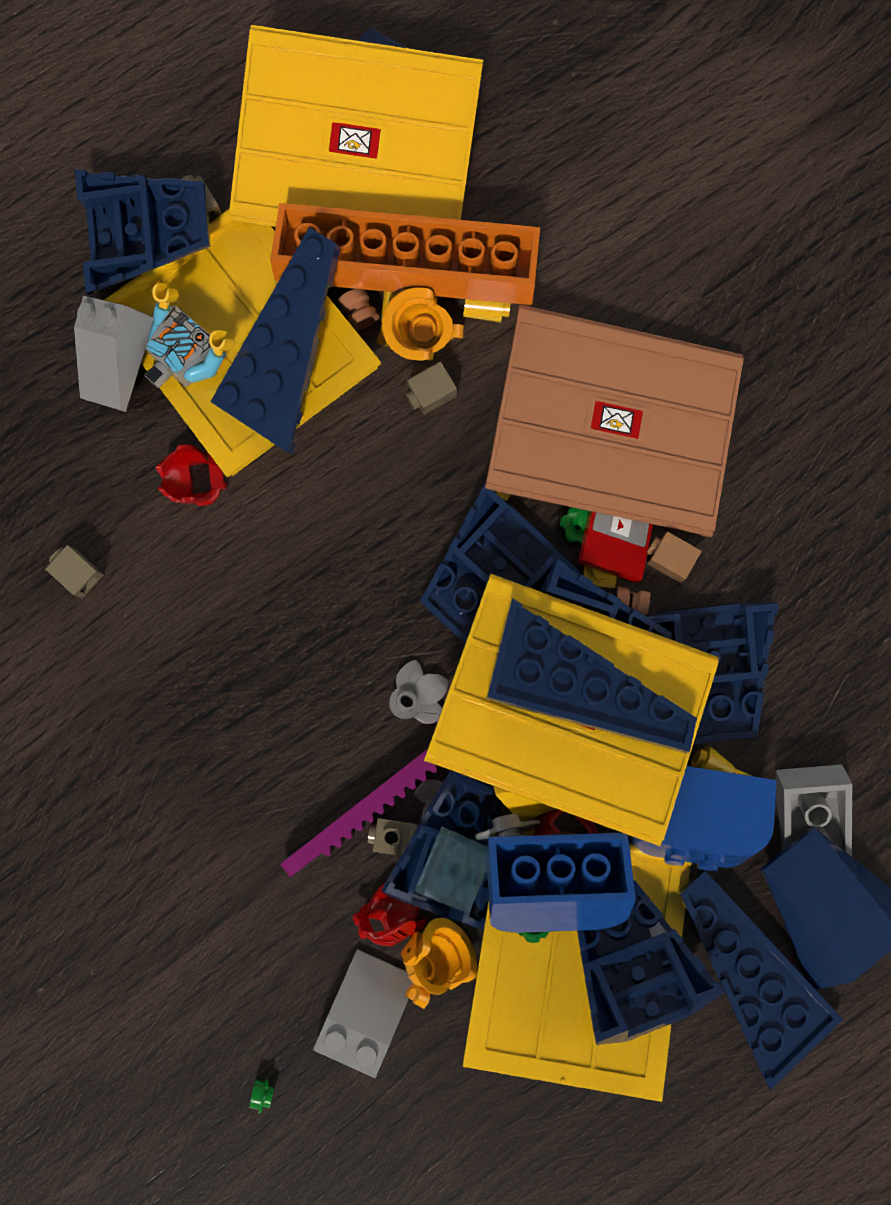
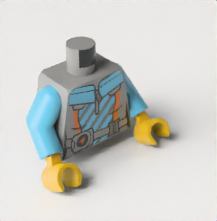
(181, 345)

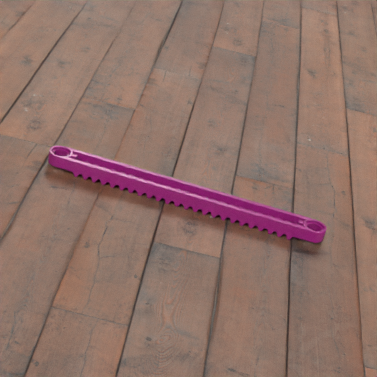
(362, 811)

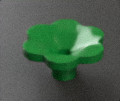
(574, 524)

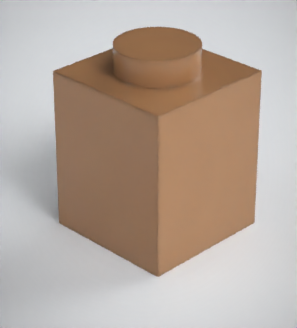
(672, 556)

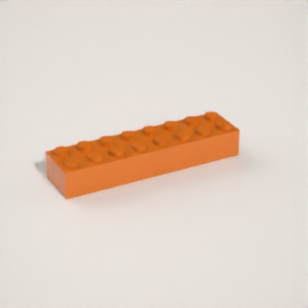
(416, 251)

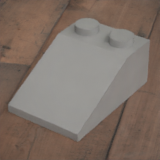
(109, 350)
(816, 799)
(364, 1014)

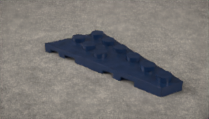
(279, 353)
(568, 681)
(767, 994)

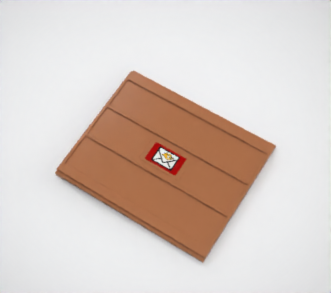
(615, 421)

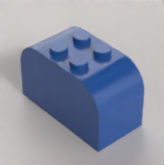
(716, 820)
(559, 882)

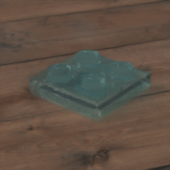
(453, 870)

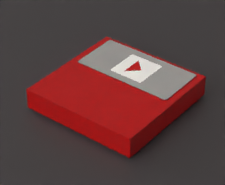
(615, 546)

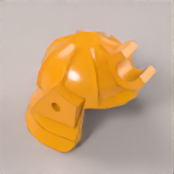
(417, 325)
(438, 960)

